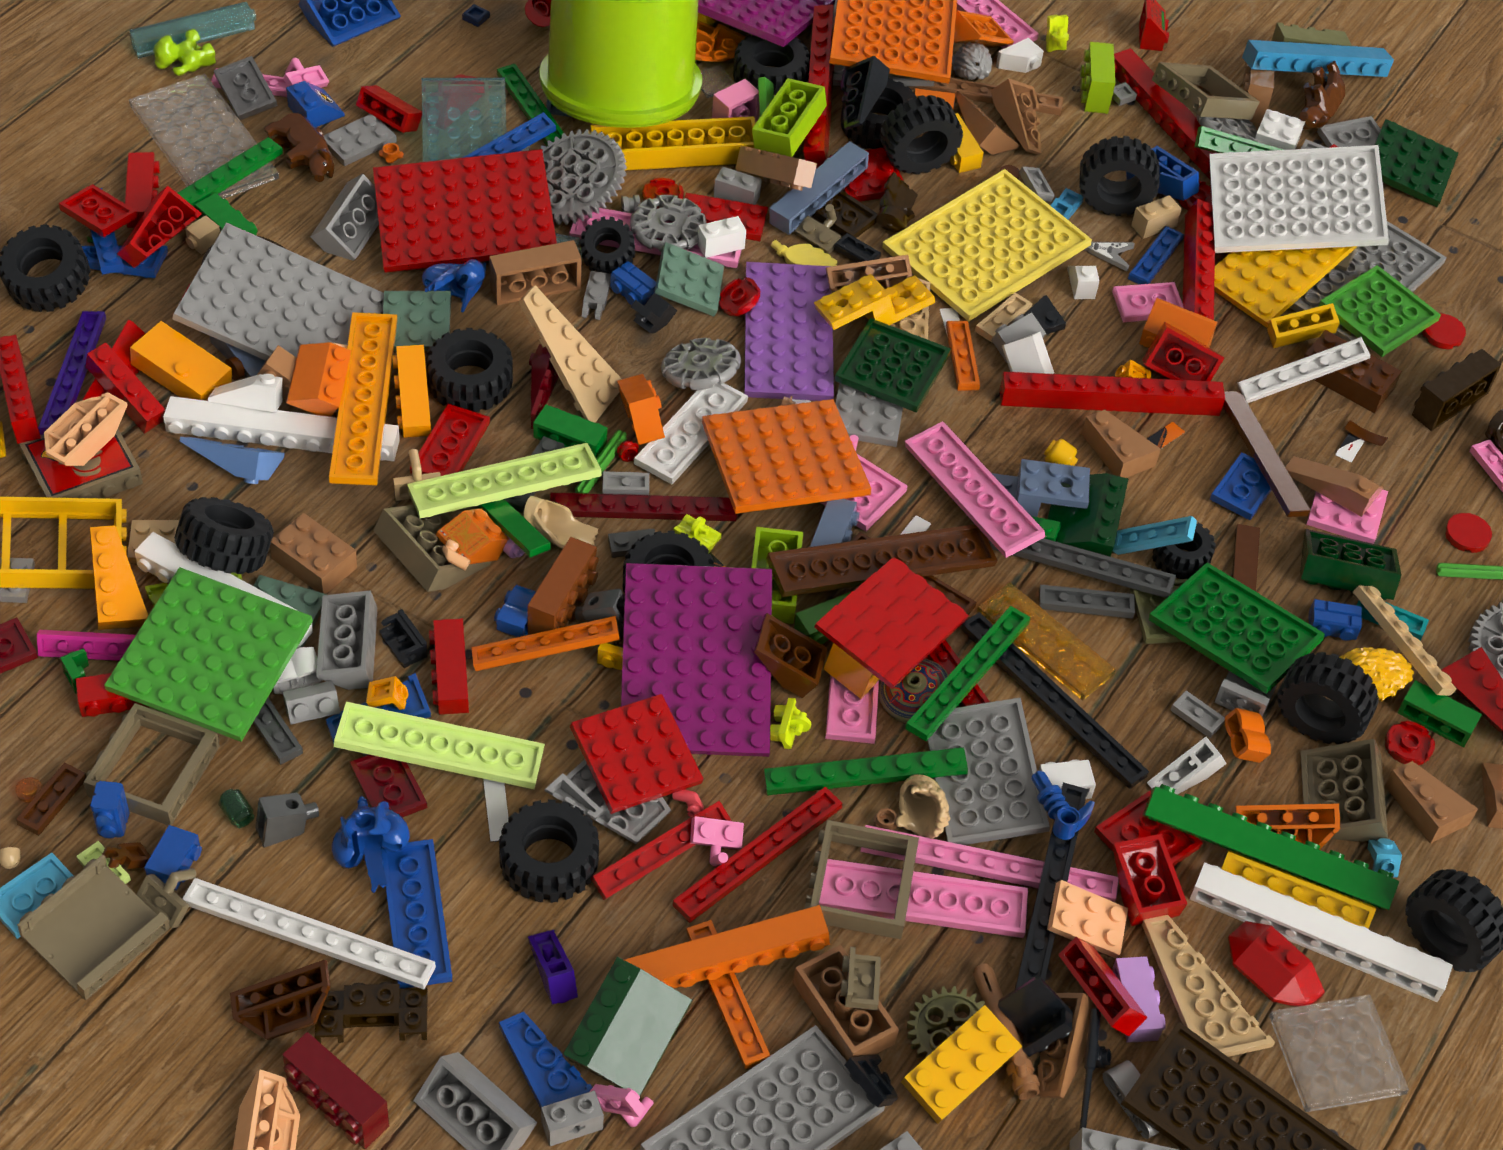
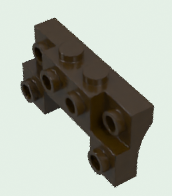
(373, 1007)

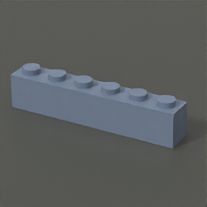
(827, 182)

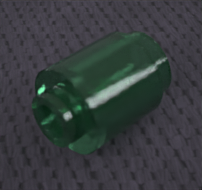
(236, 808)

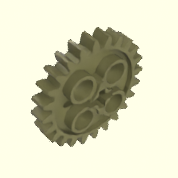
(945, 1006)

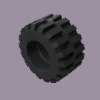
(602, 231)
(1185, 563)

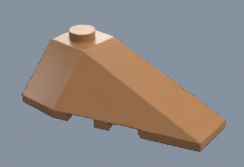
(1018, 108)
(1340, 486)

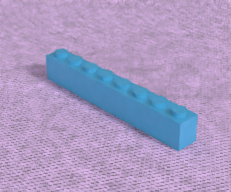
(1306, 57)

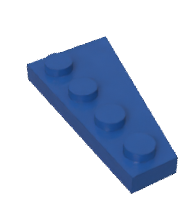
(147, 269)
(415, 705)
(541, 1063)

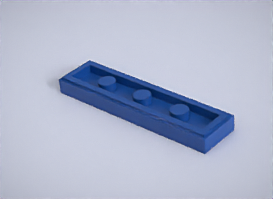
(1156, 256)

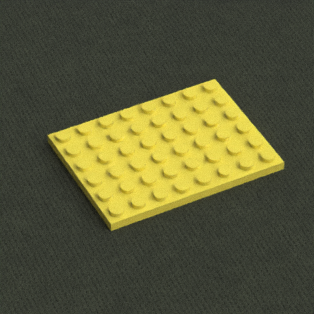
(987, 244)

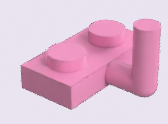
(312, 74)
(717, 835)
(622, 1102)

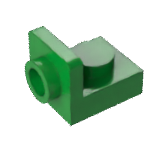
(73, 666)

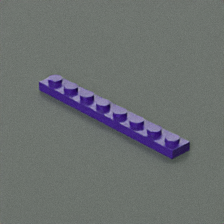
(73, 367)

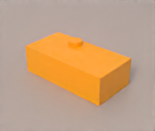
(179, 363)

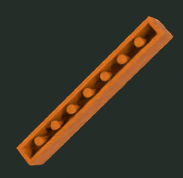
(737, 949)

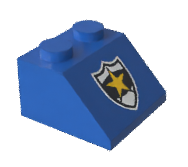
(313, 103)

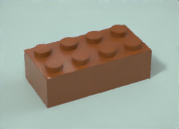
(563, 587)

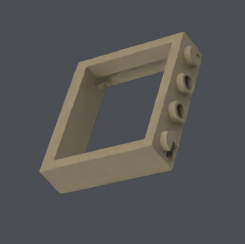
(1228, 98)
(207, 746)
(870, 839)

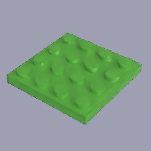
(1381, 310)

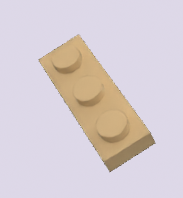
(1002, 315)

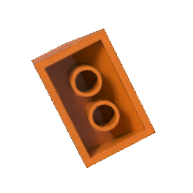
(980, 30)
(1191, 323)
(319, 378)

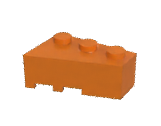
(642, 407)

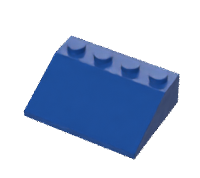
(347, 19)

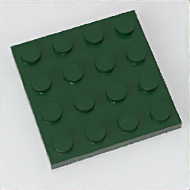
(1414, 162)
(893, 365)

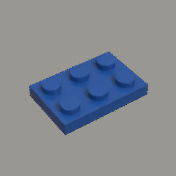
(1242, 488)

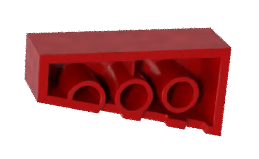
(159, 224)
(1479, 685)

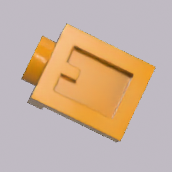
(1132, 370)
(386, 692)

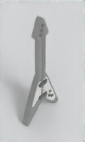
(1109, 252)

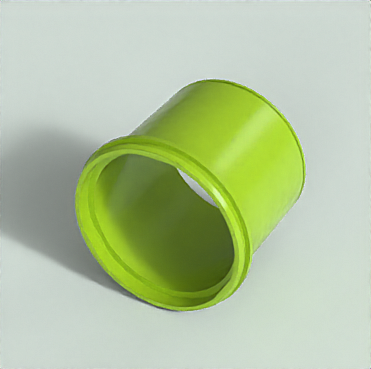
(622, 60)

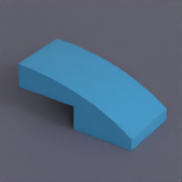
(1067, 203)

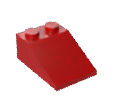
(1181, 356)
(1148, 879)

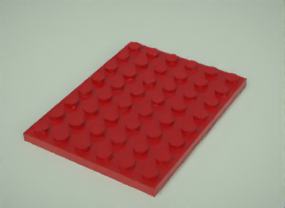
(462, 209)

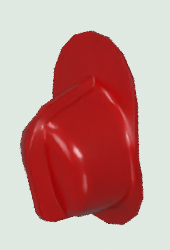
(538, 12)

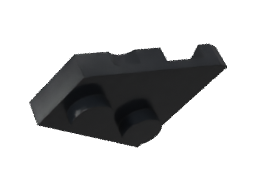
(1047, 315)
(866, 1073)

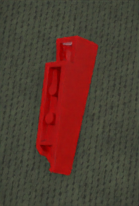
(129, 335)

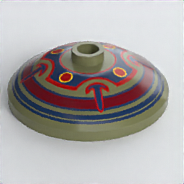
(906, 697)

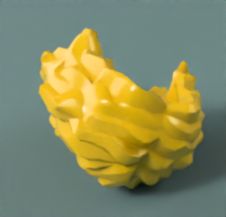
(1385, 667)

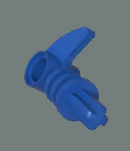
(1067, 818)

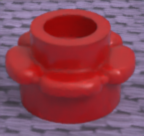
(627, 451)

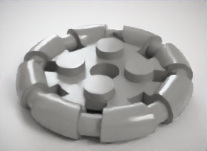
(1237, 127)
(670, 209)
(705, 365)

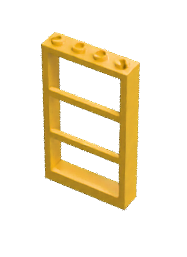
(61, 509)

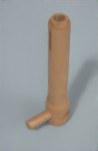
(1018, 1067)

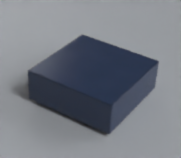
(476, 15)

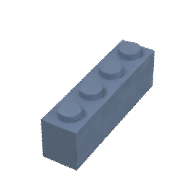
(836, 523)

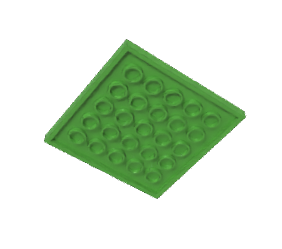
(209, 654)

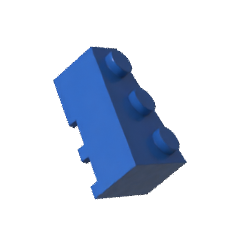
(1174, 176)

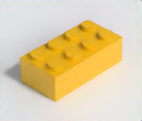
(961, 1064)

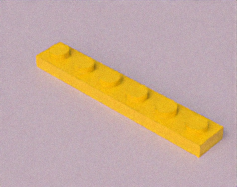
(1300, 889)

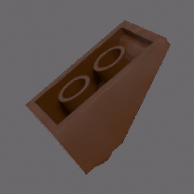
(790, 656)

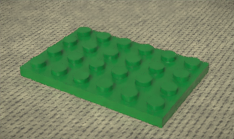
(1236, 627)

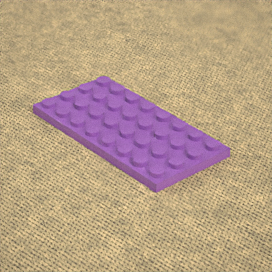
(786, 336)

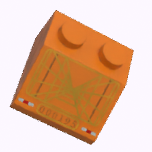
(476, 534)

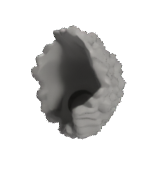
(965, 61)

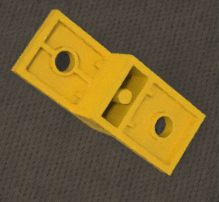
(872, 300)

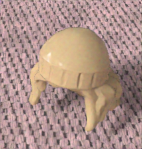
(923, 807)

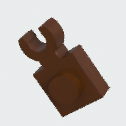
(129, 854)

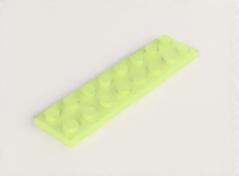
(503, 480)
(439, 745)

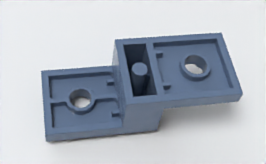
(1041, 483)

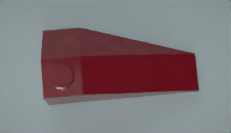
(542, 380)

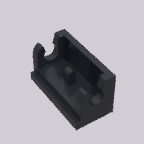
(403, 639)

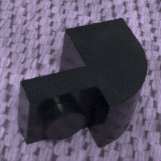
(653, 314)

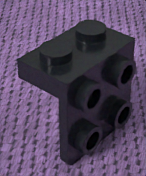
(1037, 1014)

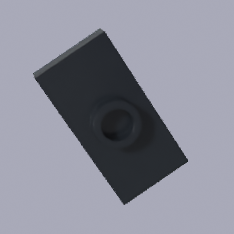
(856, 249)

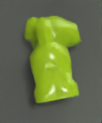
(186, 52)

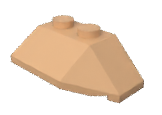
(84, 429)
(267, 1115)

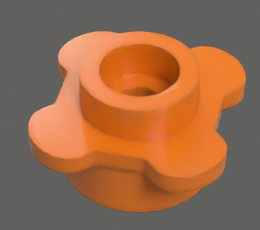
(391, 152)

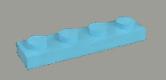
(1155, 535)

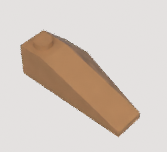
(983, 129)
(1065, 1055)

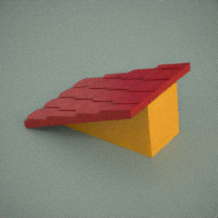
(886, 628)

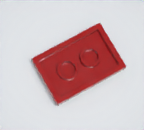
(98, 210)

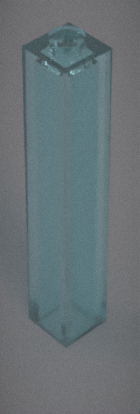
(208, 24)

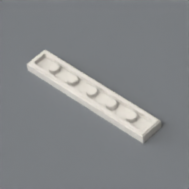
(1304, 370)

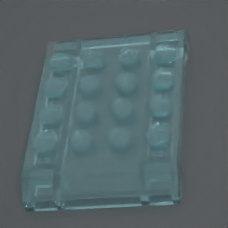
(461, 115)

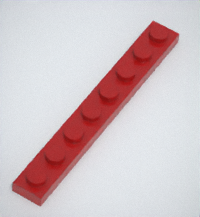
(757, 854)

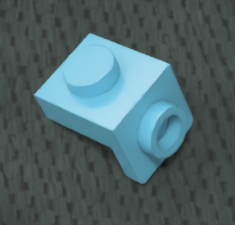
(1385, 855)

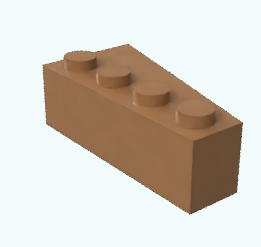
(1260, 86)
(776, 168)

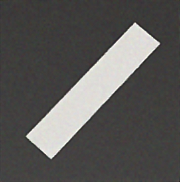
(496, 807)

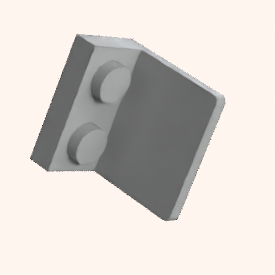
(1240, 694)

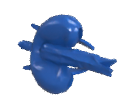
(460, 279)
(366, 834)

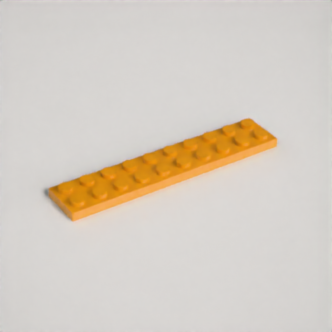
(364, 400)

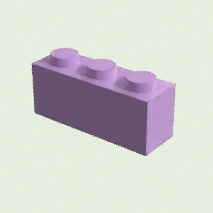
(1138, 980)

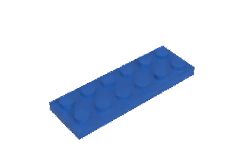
(417, 906)

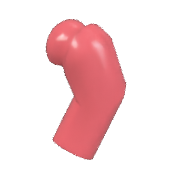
(691, 799)

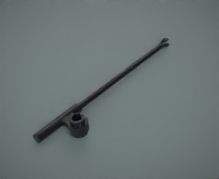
(1095, 1057)

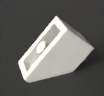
(1020, 57)
(1083, 281)

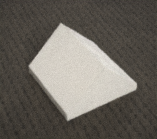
(1028, 355)

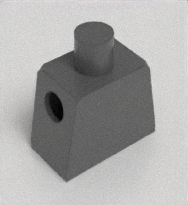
(603, 605)
(283, 817)

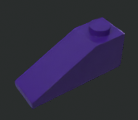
(553, 967)

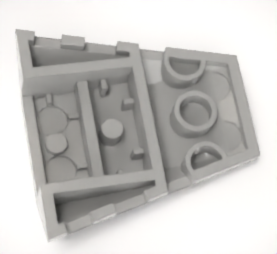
(582, 791)

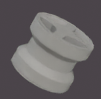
(629, 204)

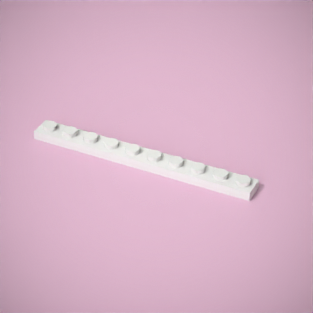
(310, 933)

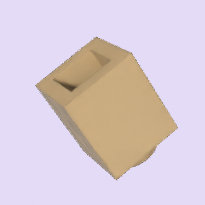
(202, 234)

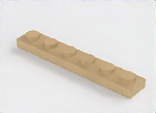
(1404, 640)

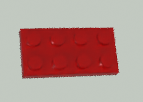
(717, 209)
(452, 440)

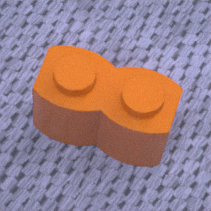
(1247, 735)

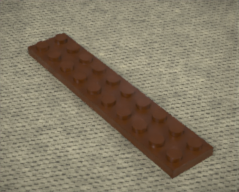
(855, 561)

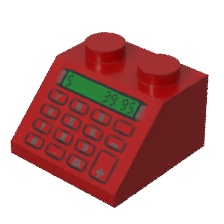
(1153, 26)

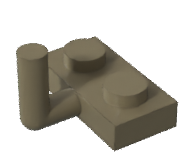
(820, 234)
(161, 895)

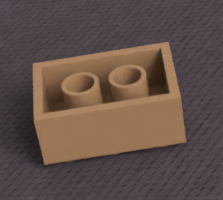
(313, 554)

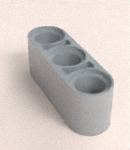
(1119, 1082)

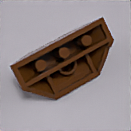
(283, 1002)

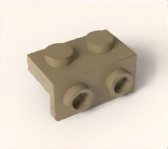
(862, 980)

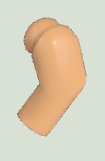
(453, 557)

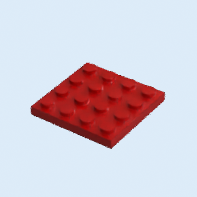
(636, 753)

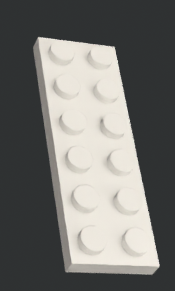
(685, 432)

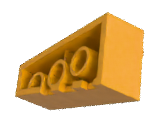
(413, 391)
(115, 586)

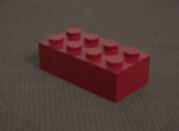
(335, 1091)

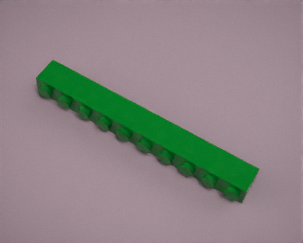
(1271, 848)

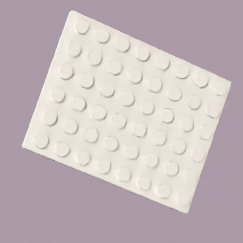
(1298, 199)

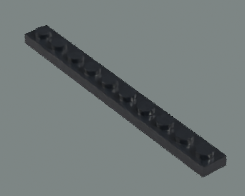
(1062, 708)
(1055, 868)

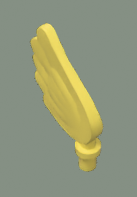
(803, 254)

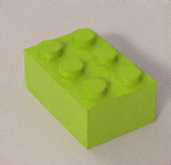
(1098, 77)

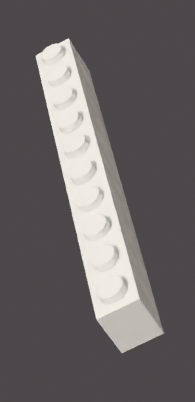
(262, 427)
(1323, 932)

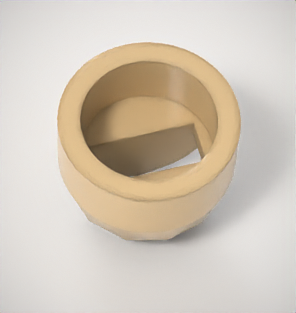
(9, 857)

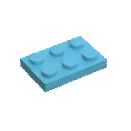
(29, 889)

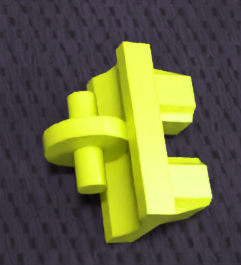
(1057, 32)
(699, 530)
(792, 723)

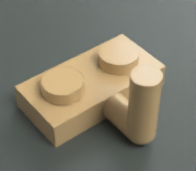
(400, 483)

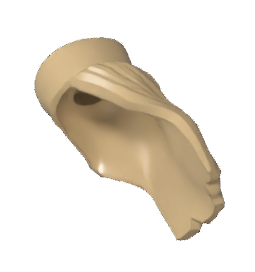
(557, 522)

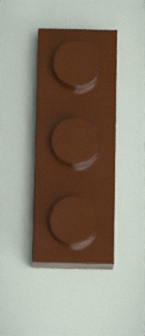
(51, 799)

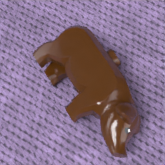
(1322, 98)
(305, 145)

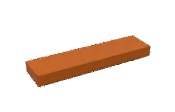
(962, 355)

